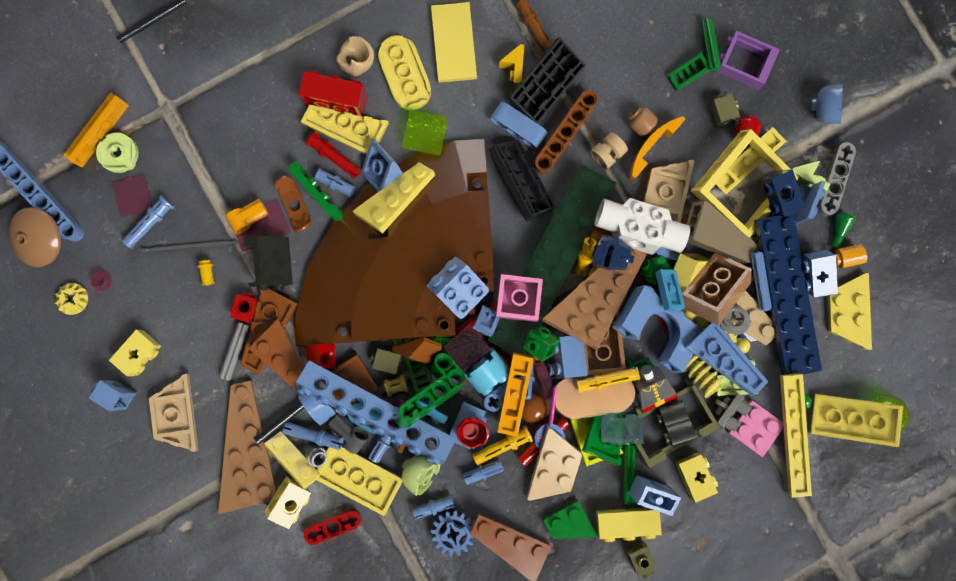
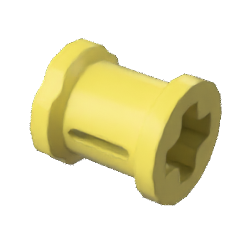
(396, 385)

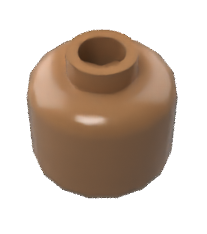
(643, 121)

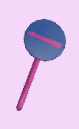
(539, 435)

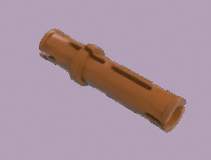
(533, 23)

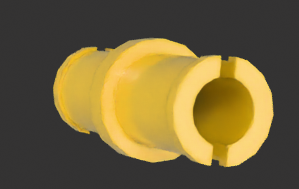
(585, 256)

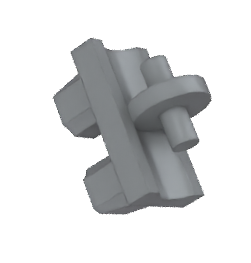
(727, 420)

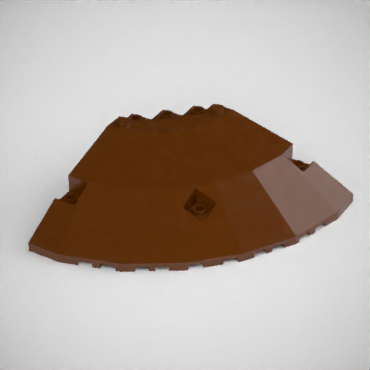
(379, 280)

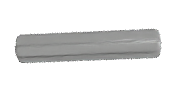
(233, 351)

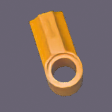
(242, 218)

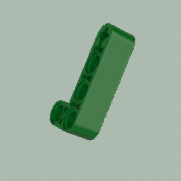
(428, 395)

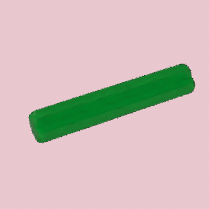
(711, 44)
(629, 473)

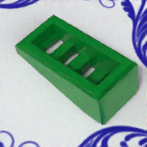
(703, 63)
(414, 376)

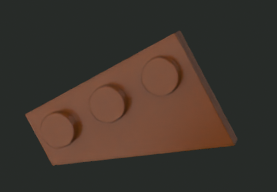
(278, 353)

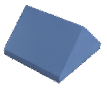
(379, 167)

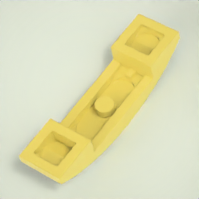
(748, 162)

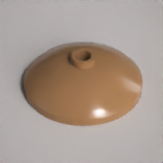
(34, 237)

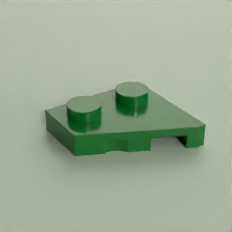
(570, 523)

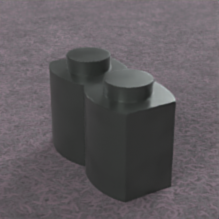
(676, 424)

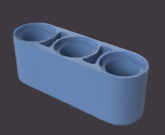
(518, 125)

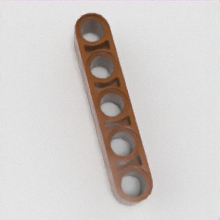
(567, 124)

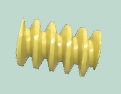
(703, 376)

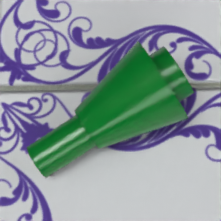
(843, 224)

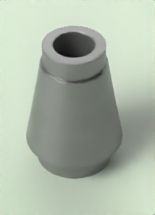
(315, 455)

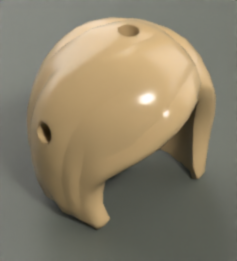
(355, 56)

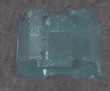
(622, 430)

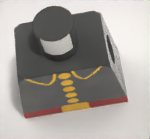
(652, 388)

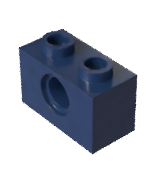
(791, 199)

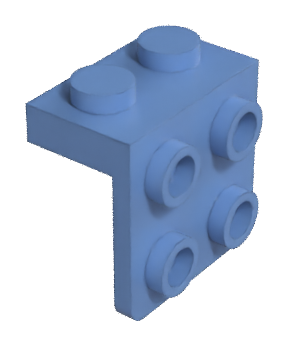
(458, 287)

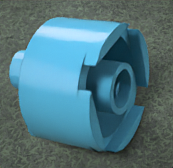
(487, 372)

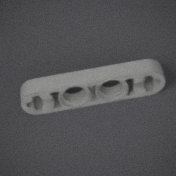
(839, 180)

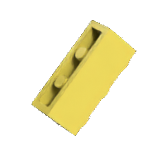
(627, 524)

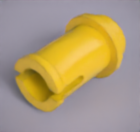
(206, 272)

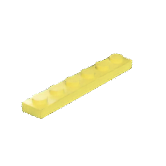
(795, 435)

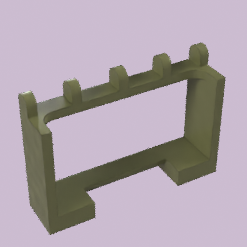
(700, 431)

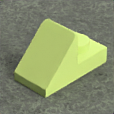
(806, 175)

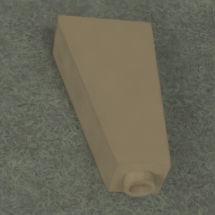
(717, 234)

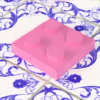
(757, 429)

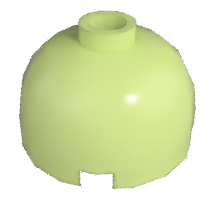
(417, 473)

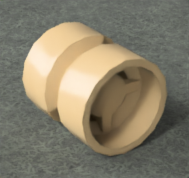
(612, 148)

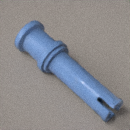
(153, 215)

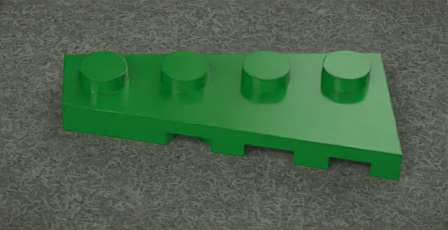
(594, 446)

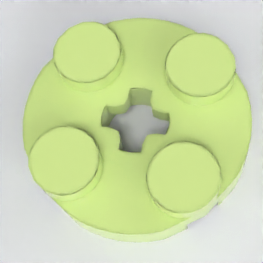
(125, 161)

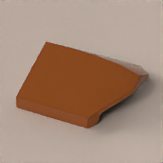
(420, 350)

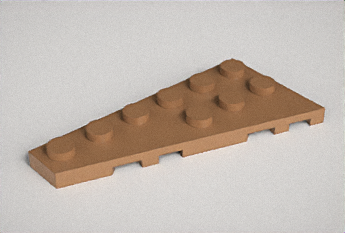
(594, 303)
(246, 465)

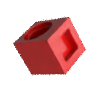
(237, 312)
(322, 355)

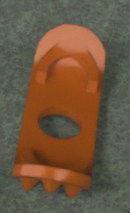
(288, 192)

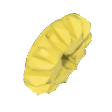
(80, 298)

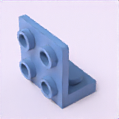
(810, 196)

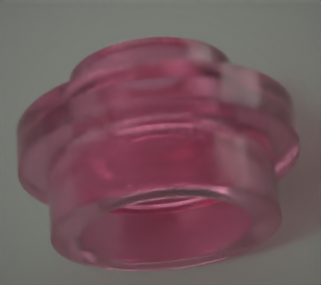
(95, 281)

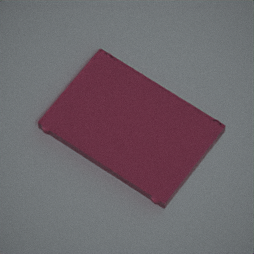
(271, 225)

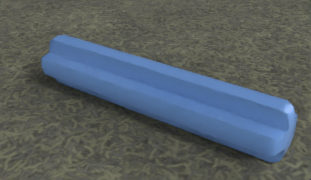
(761, 281)

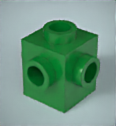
(651, 265)
(541, 343)

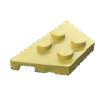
(850, 312)

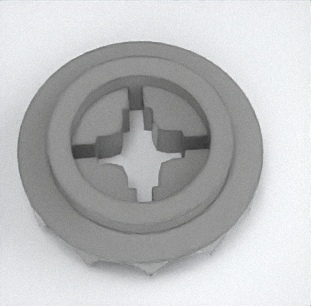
(743, 321)

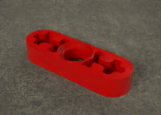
(317, 527)

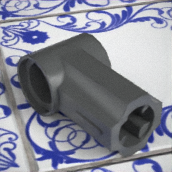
(353, 436)

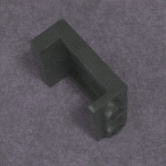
(271, 262)

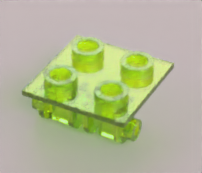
(425, 132)

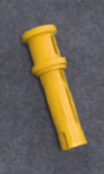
(503, 445)

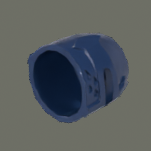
(612, 254)

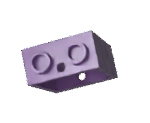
(752, 45)

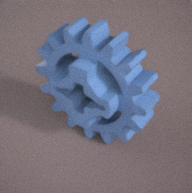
(443, 536)

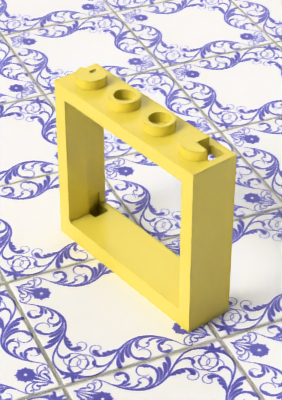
(722, 164)

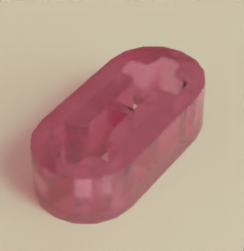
(544, 379)

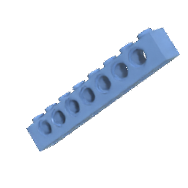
(314, 373)

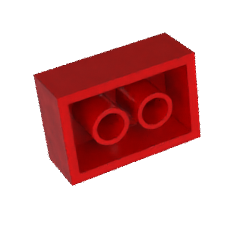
(333, 93)

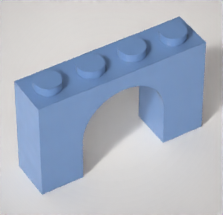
(634, 315)

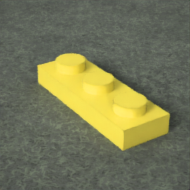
(292, 460)

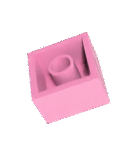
(519, 298)

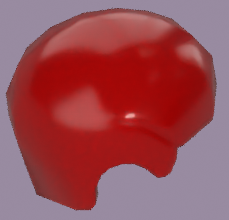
(472, 432)

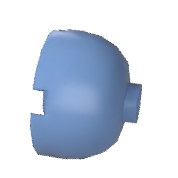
(829, 104)

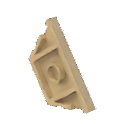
(669, 187)
(174, 415)
(554, 467)

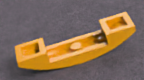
(668, 130)

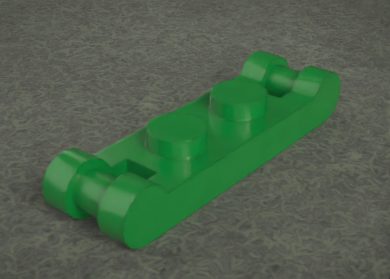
(320, 197)

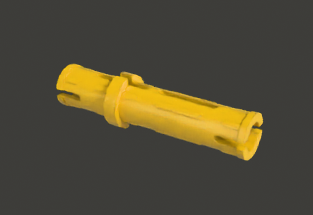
(609, 379)

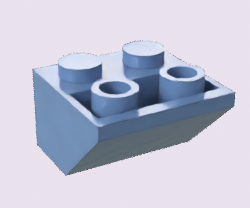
(567, 359)

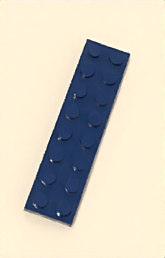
(788, 295)

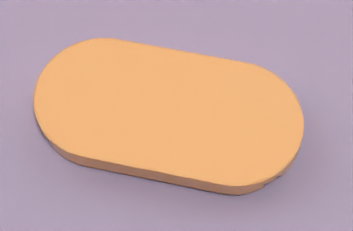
(592, 402)

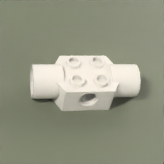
(642, 225)

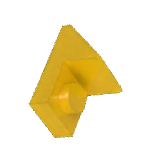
(514, 62)

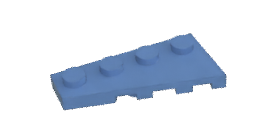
(724, 355)

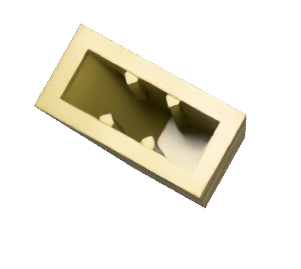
(688, 267)

